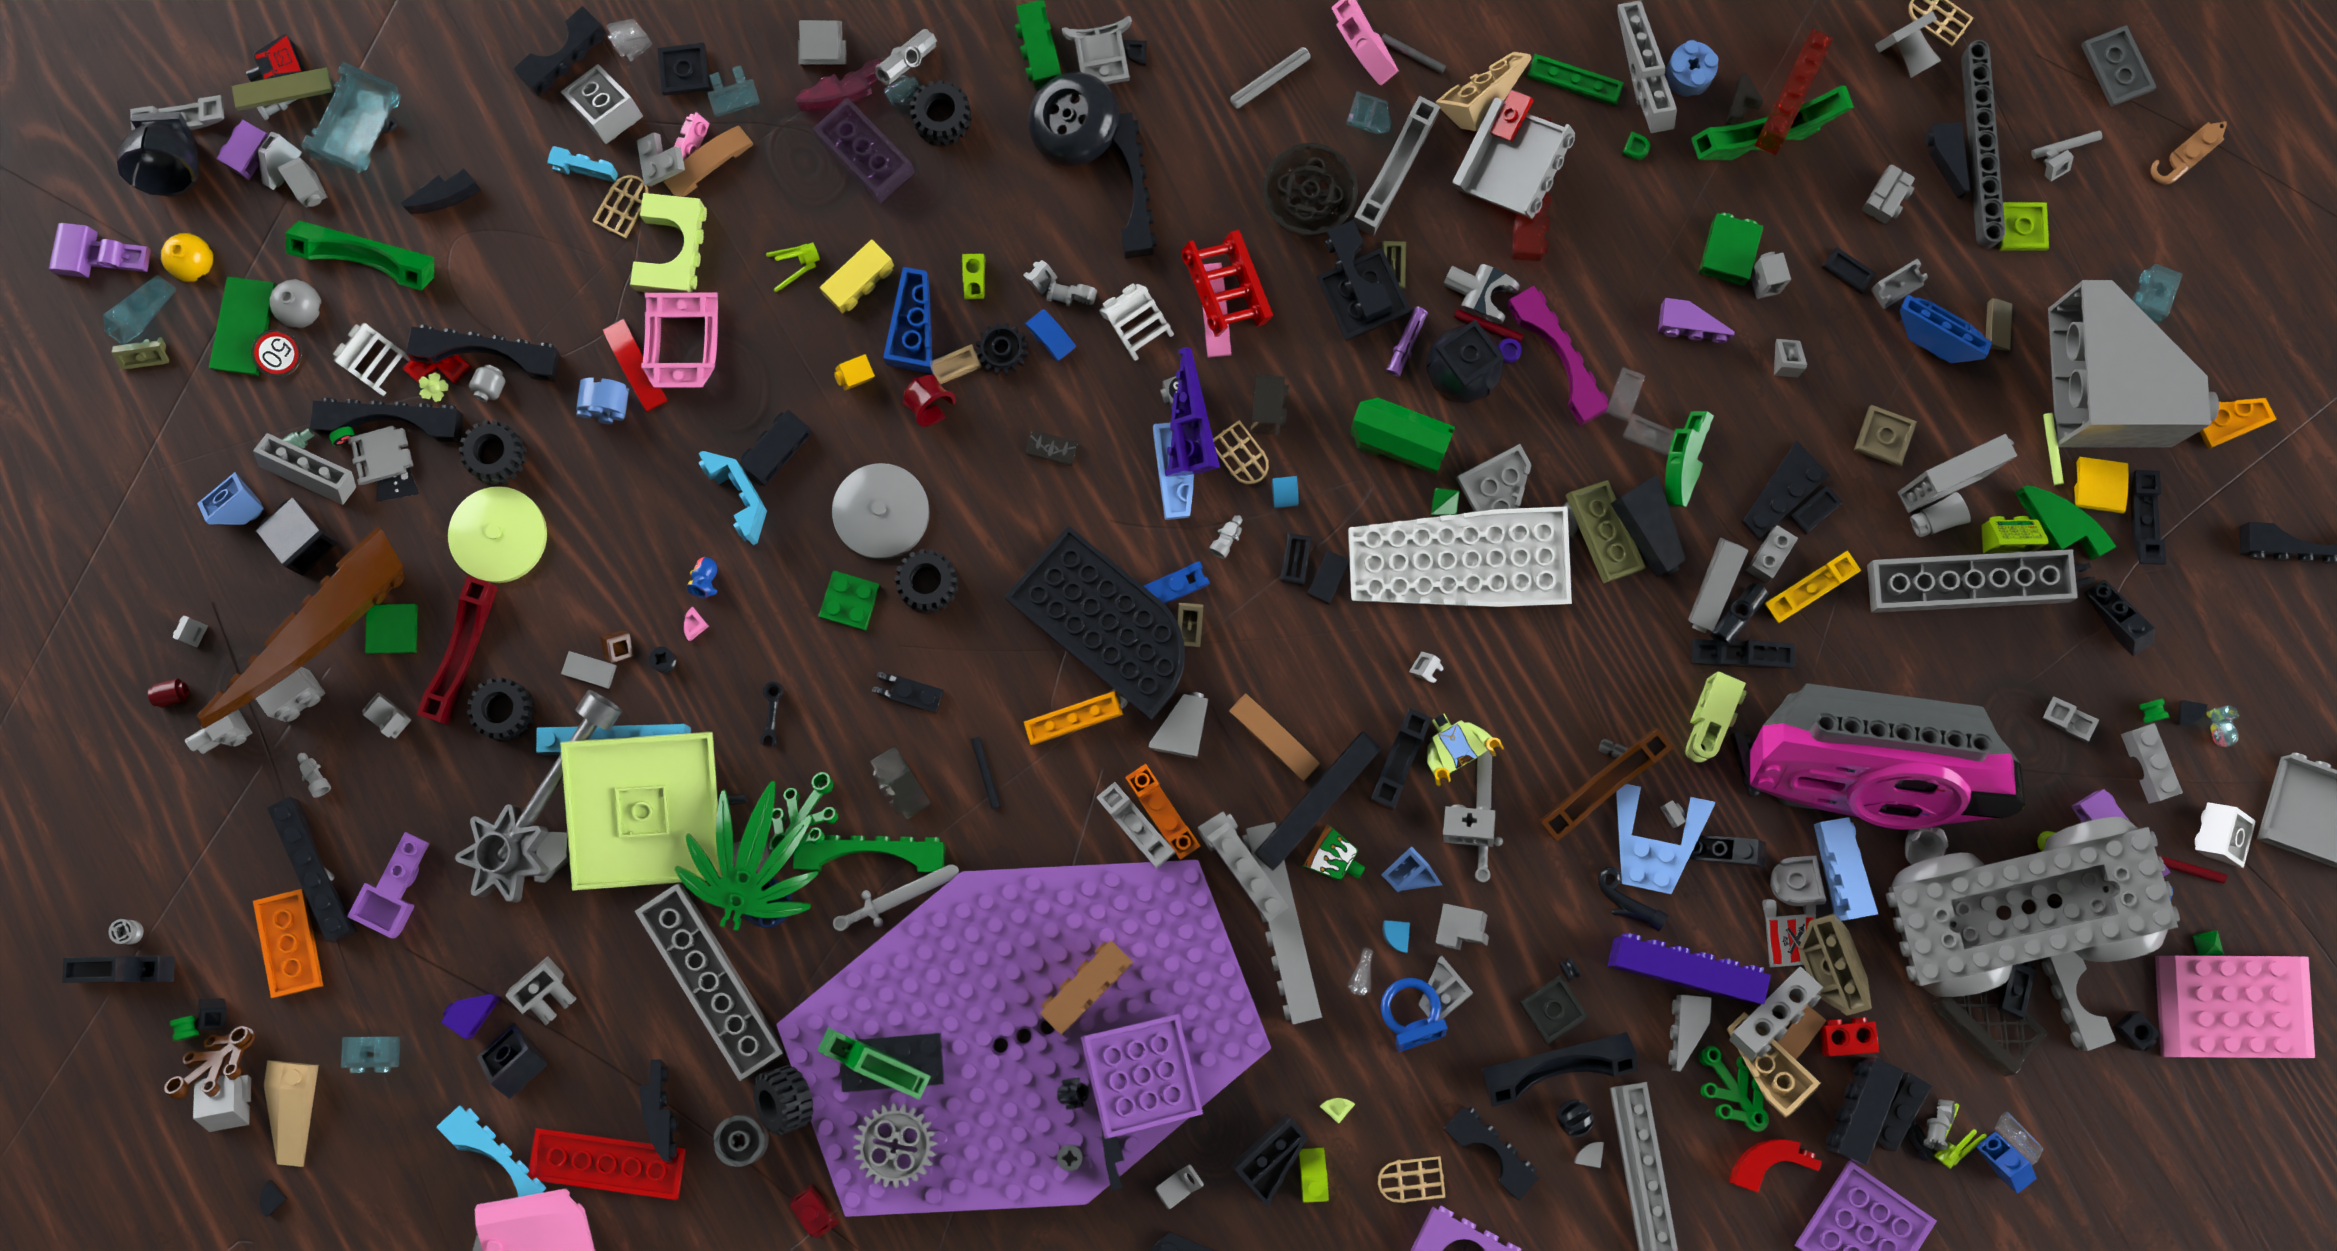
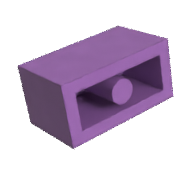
(241, 150)

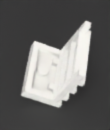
(1128, 306)
(353, 352)

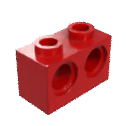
(1849, 1043)

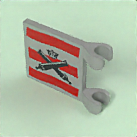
(1785, 934)

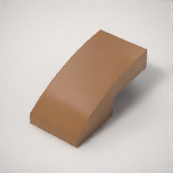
(1802, 1033)

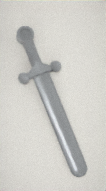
(1484, 789)
(896, 897)

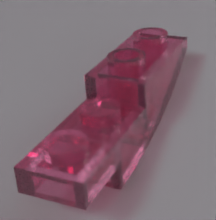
(832, 92)

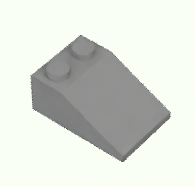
(602, 103)

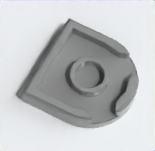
(1798, 881)

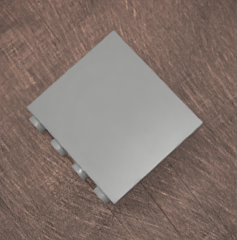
(1514, 172)
(2303, 809)

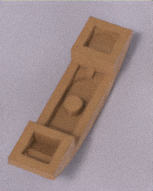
(708, 158)

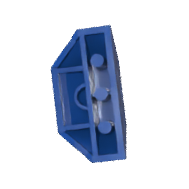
(1942, 332)

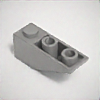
(1691, 1021)

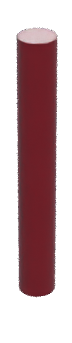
(1489, 326)
(2194, 870)

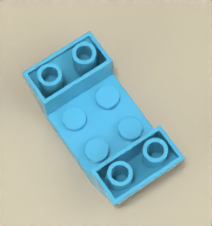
(751, 519)

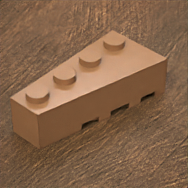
(1085, 987)

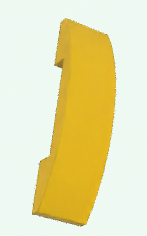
(1812, 587)

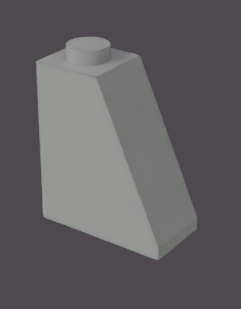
(1182, 728)

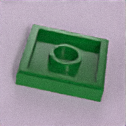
(391, 629)

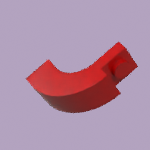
(1760, 1157)

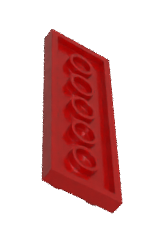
(604, 1164)

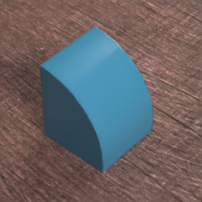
(1285, 491)
(1397, 935)

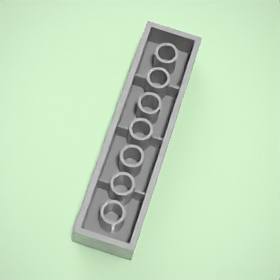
(1972, 581)
(710, 982)

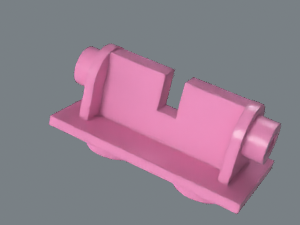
(694, 131)

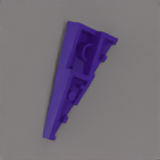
(1192, 440)

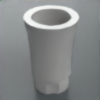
(1941, 516)

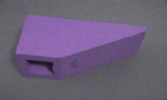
(1687, 319)

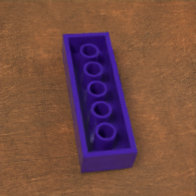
(1691, 971)

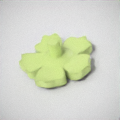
(432, 387)

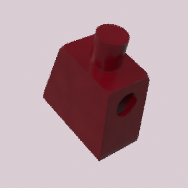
(813, 1212)

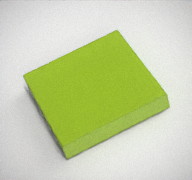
(2025, 227)

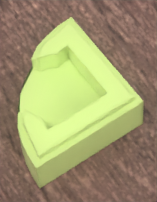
(1337, 1108)

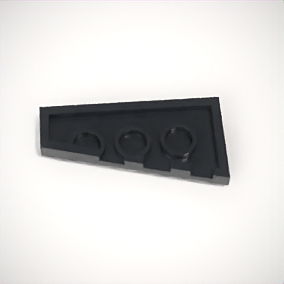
(1789, 485)

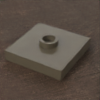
(1885, 436)

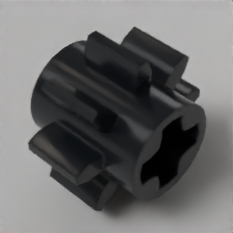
(1073, 1093)

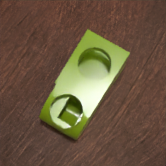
(974, 275)

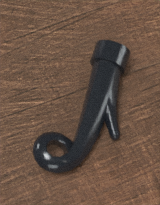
(1630, 907)

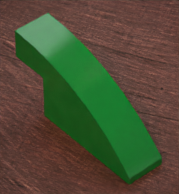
(2064, 522)
(873, 1063)

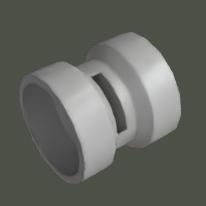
(131, 933)

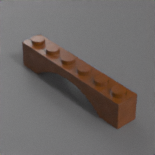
(1606, 783)

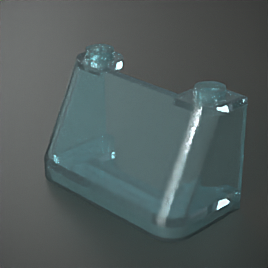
(352, 119)

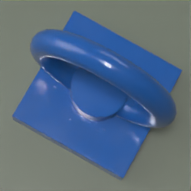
(1420, 1031)

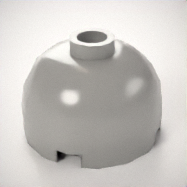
(295, 303)

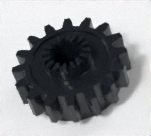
(997, 337)

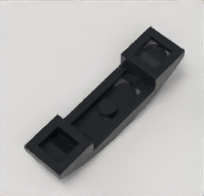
(2145, 517)

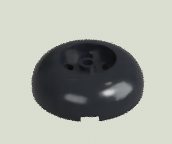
(1082, 140)

